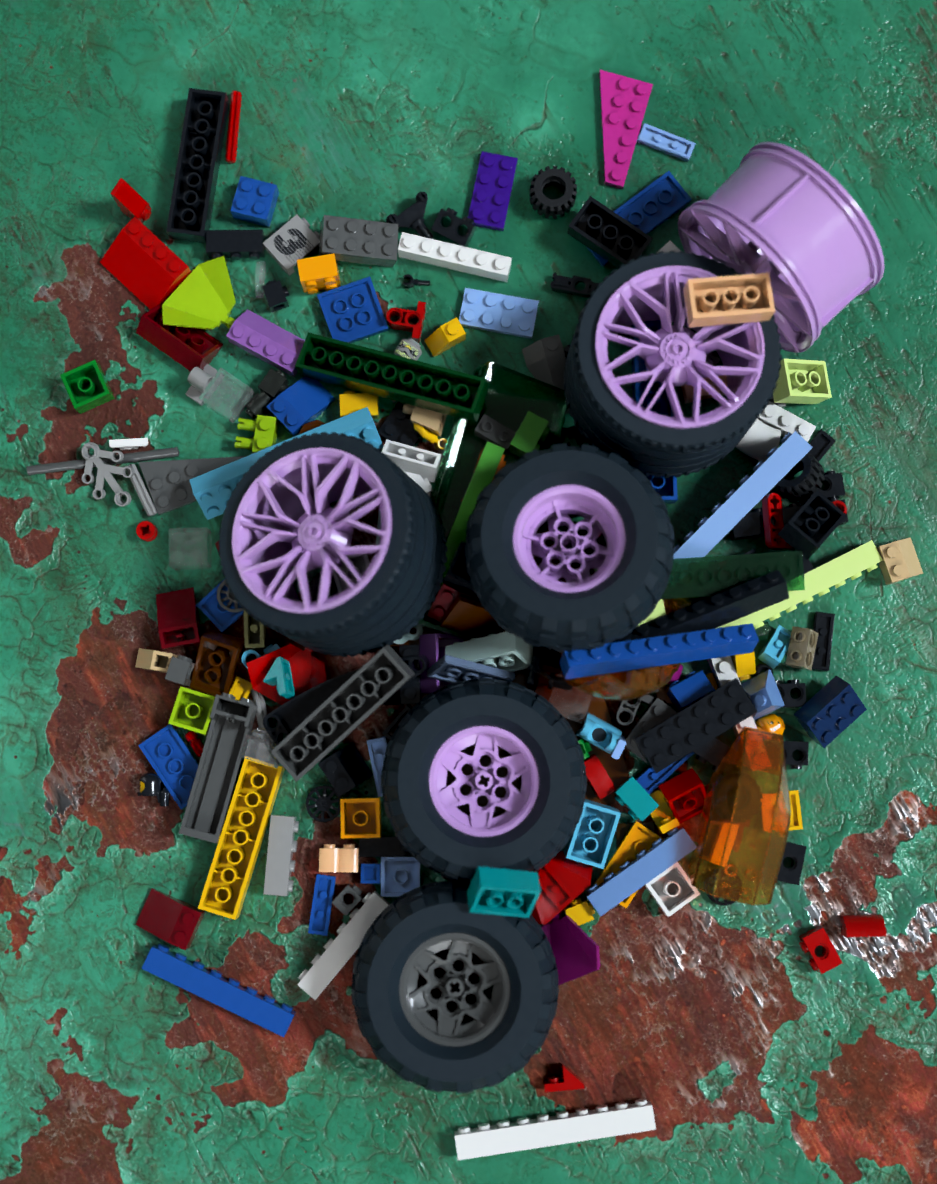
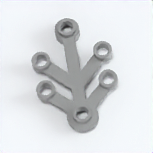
(104, 472)

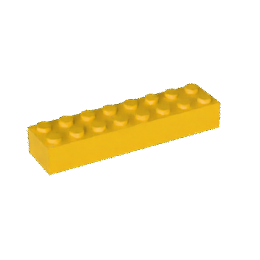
(241, 839)

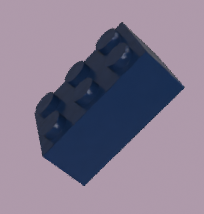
(830, 711)

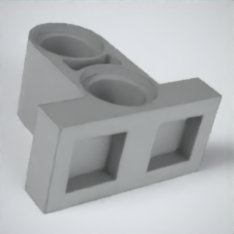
(199, 381)

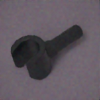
(414, 281)

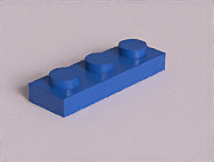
(322, 904)

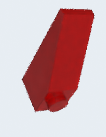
(130, 201)

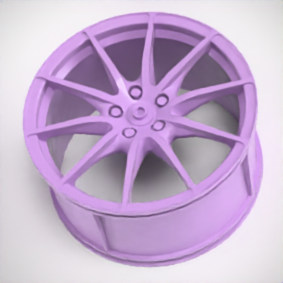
(798, 226)

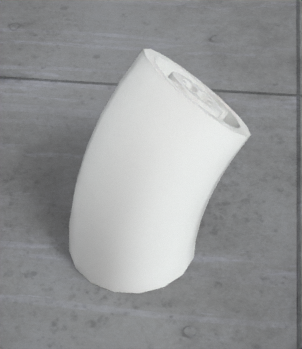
(759, 440)

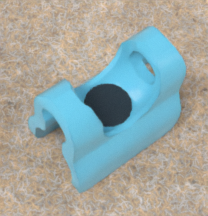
(599, 733)

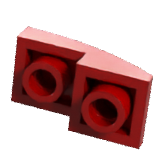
(598, 777)

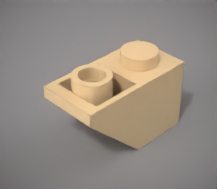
(153, 660)

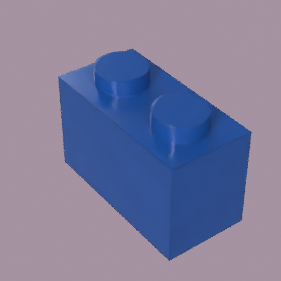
(689, 690)

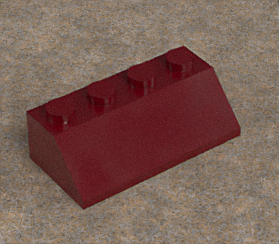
(184, 345)

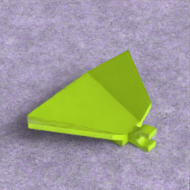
(202, 298)

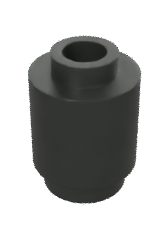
(258, 404)

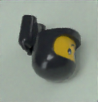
(151, 786)

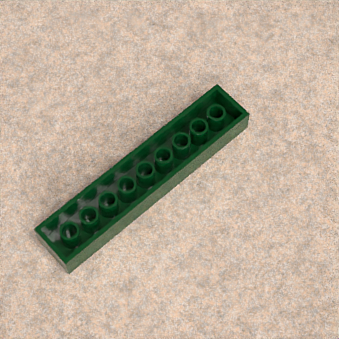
(392, 377)

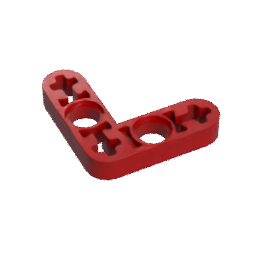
(769, 535)

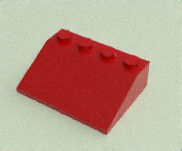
(144, 264)

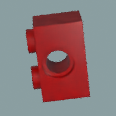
(829, 956)

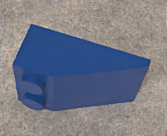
(300, 404)

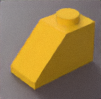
(445, 337)
(744, 665)

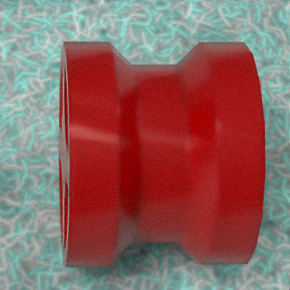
(150, 533)

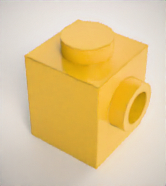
(580, 911)

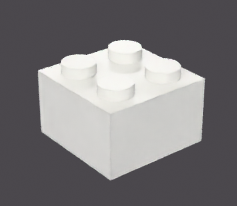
(672, 889)

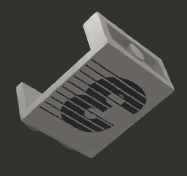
(292, 243)

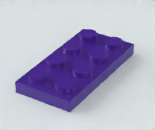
(492, 190)

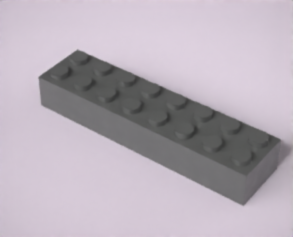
(342, 712)

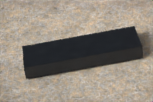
(823, 625)

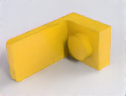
(662, 815)

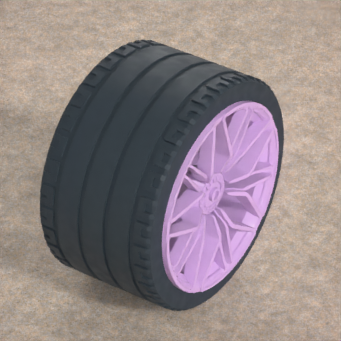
(675, 357)
(285, 520)

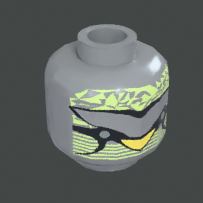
(408, 349)

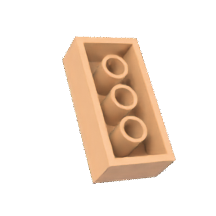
(728, 300)

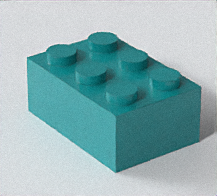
(503, 892)

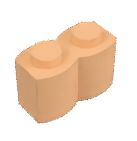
(339, 859)

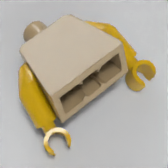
(427, 423)

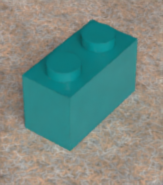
(636, 799)

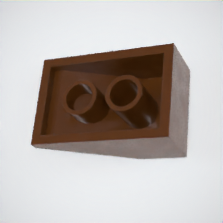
(216, 662)

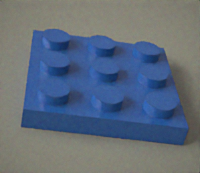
(353, 311)

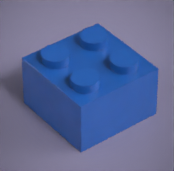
(254, 201)

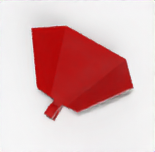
(305, 671)
(560, 884)

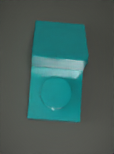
(281, 676)

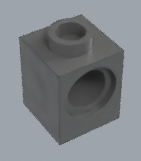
(339, 901)

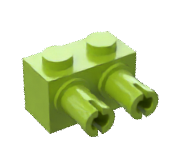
(265, 433)

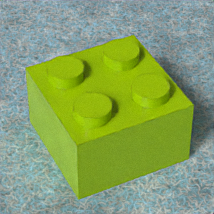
(192, 710)

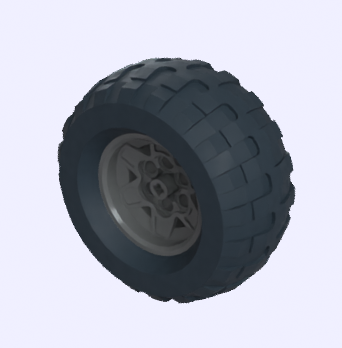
(444, 1050)

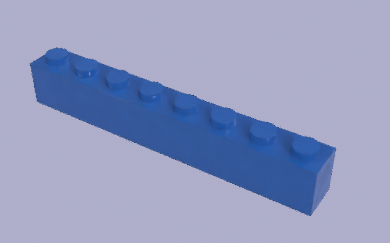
(219, 990)

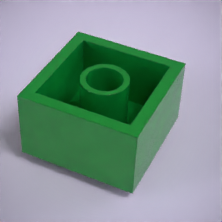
(87, 386)

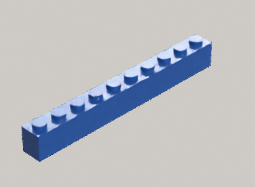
(659, 651)

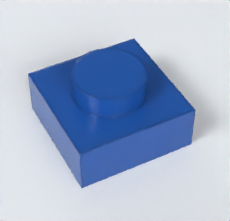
(370, 873)

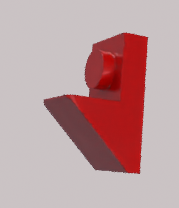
(569, 1082)

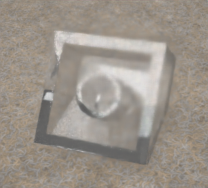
(258, 748)

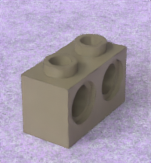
(802, 648)

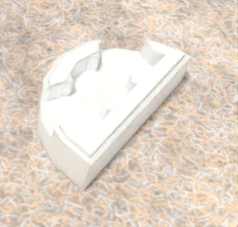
(128, 444)

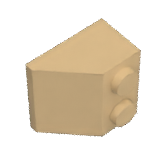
(899, 561)

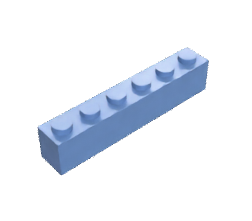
(641, 870)

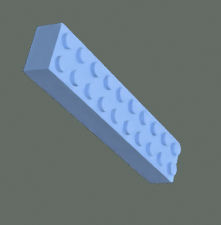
(742, 500)

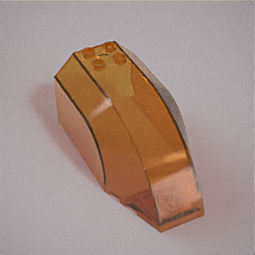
(744, 821)

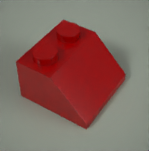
(684, 795)

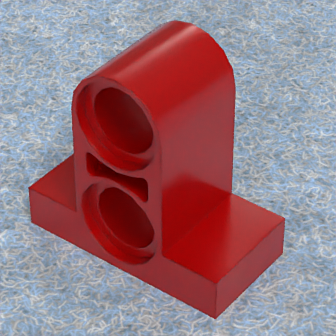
(405, 315)

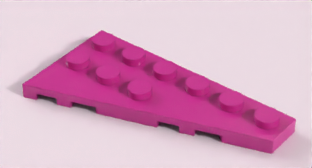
(622, 115)

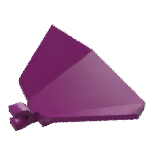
(572, 948)

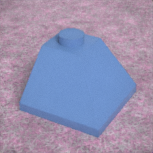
(763, 694)

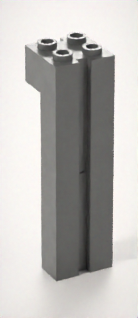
(218, 768)

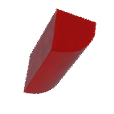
(863, 925)

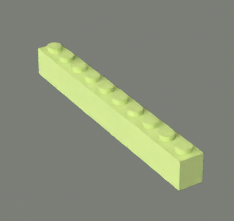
(818, 582)

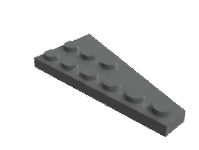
(170, 479)

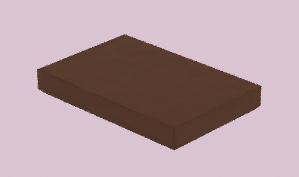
(469, 618)

